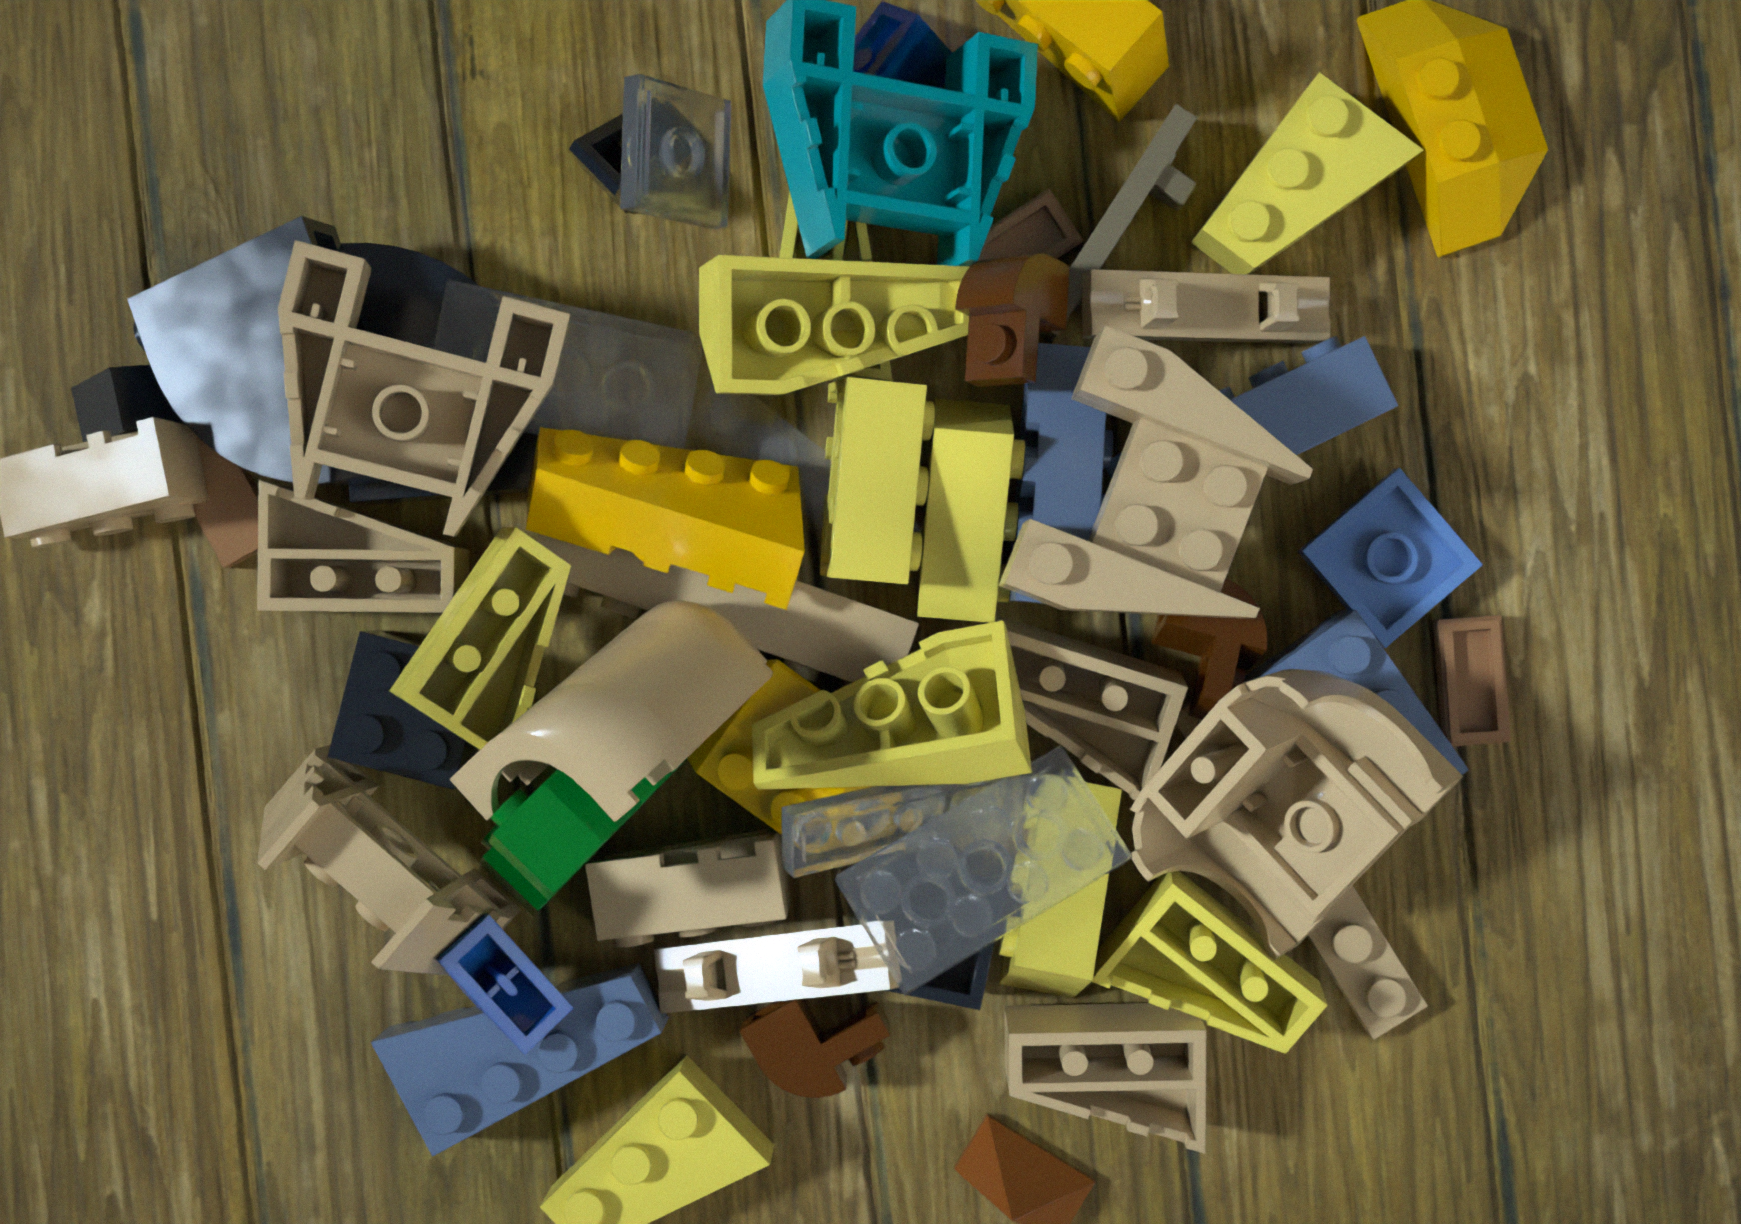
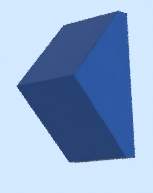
(504, 983)

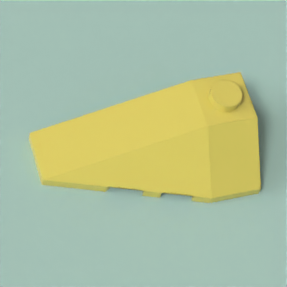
(808, 321)
(920, 721)

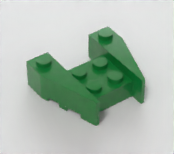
(550, 837)

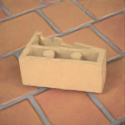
(102, 483)
(347, 561)
(1097, 703)
(689, 887)
(1112, 1063)

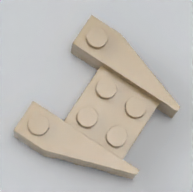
(400, 405)
(1171, 500)
(379, 861)

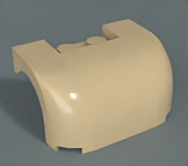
(627, 710)
(1288, 797)

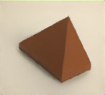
(1022, 1176)

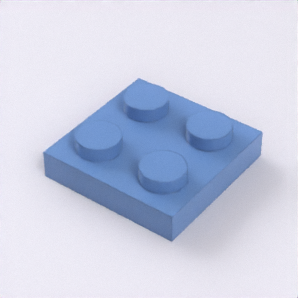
(1390, 557)

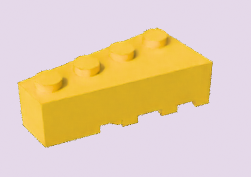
(1101, 45)
(671, 507)

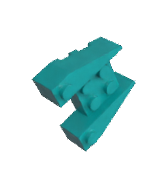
(892, 146)

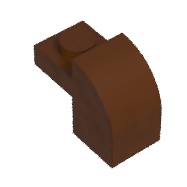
(1007, 309)
(1222, 644)
(805, 1058)

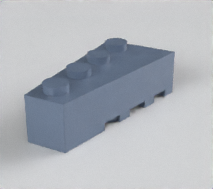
(1317, 400)
(1062, 449)
(466, 1074)

